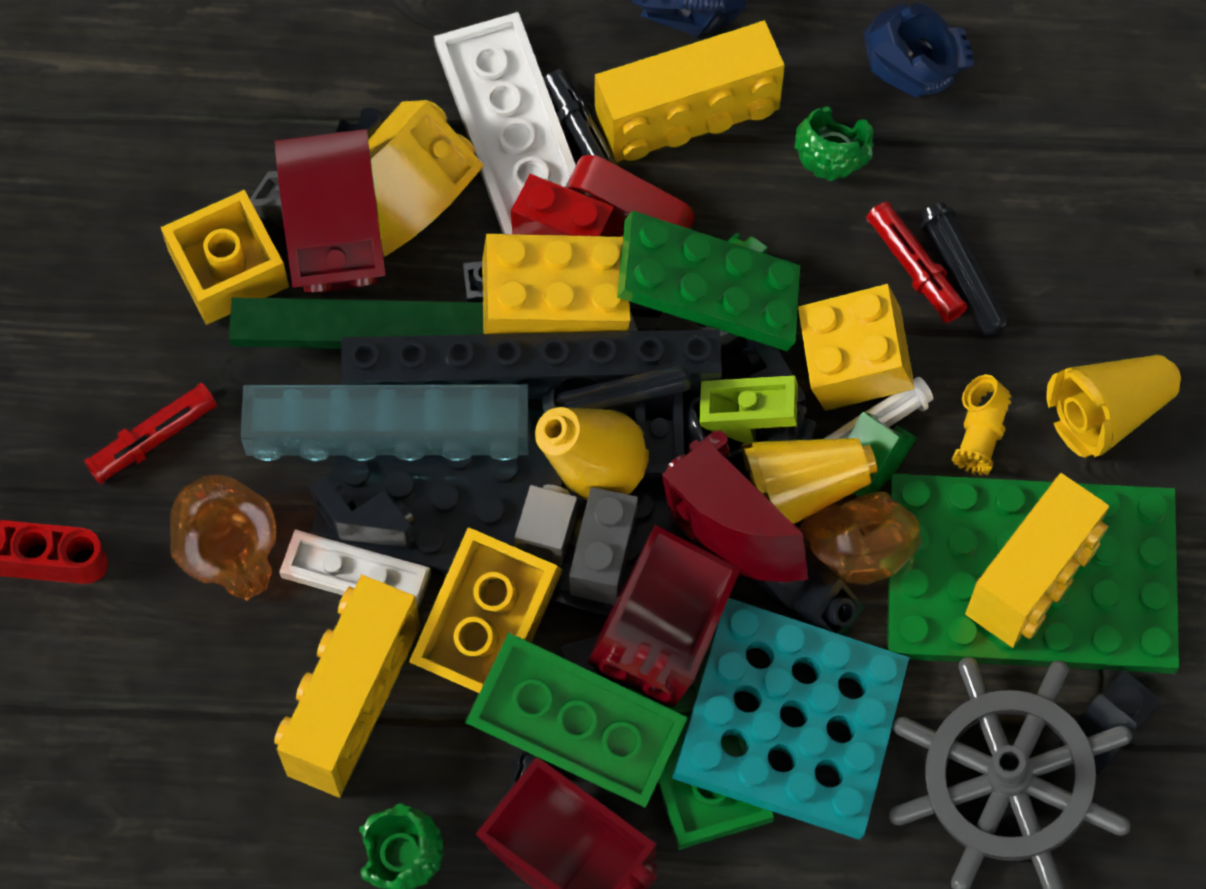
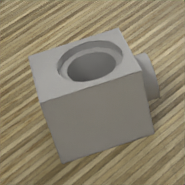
(547, 523)

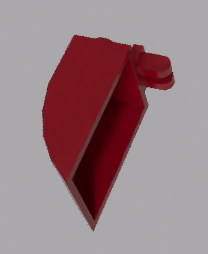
(330, 211)
(730, 515)
(664, 617)
(566, 838)

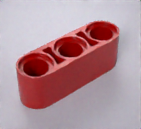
(626, 192)
(57, 560)

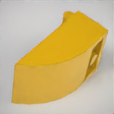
(417, 169)

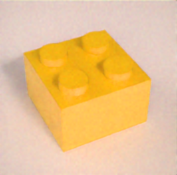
(225, 255)
(856, 347)

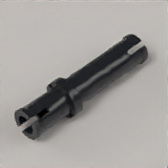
(576, 115)

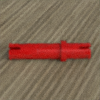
(927, 276)
(104, 465)

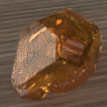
(223, 535)
(888, 541)

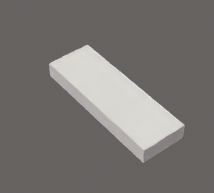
(337, 566)

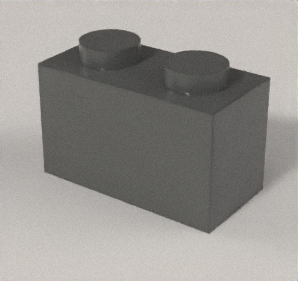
(603, 545)

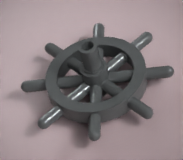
(1010, 775)

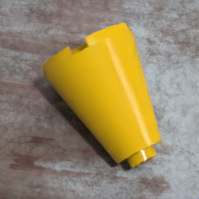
(1109, 400)
(593, 449)
(808, 474)

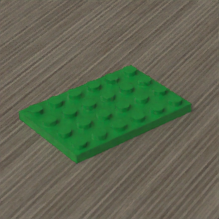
(1110, 618)

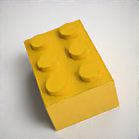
(552, 284)
(1039, 561)
(481, 600)

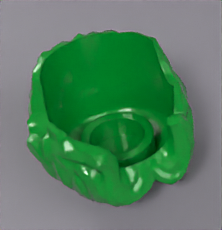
(832, 148)
(401, 848)

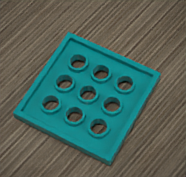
(750, 776)

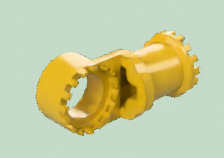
(982, 424)

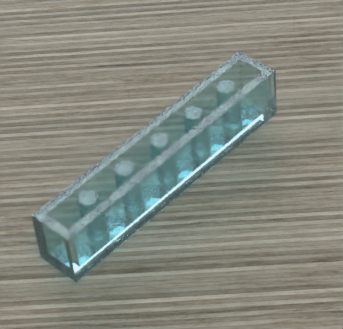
(385, 421)

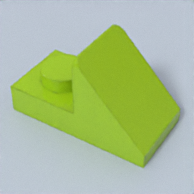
(748, 404)

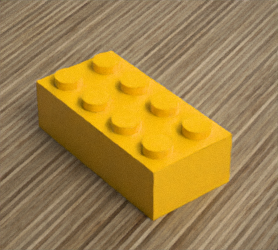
(689, 92)
(348, 685)

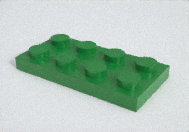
(709, 281)
(576, 719)
(694, 811)

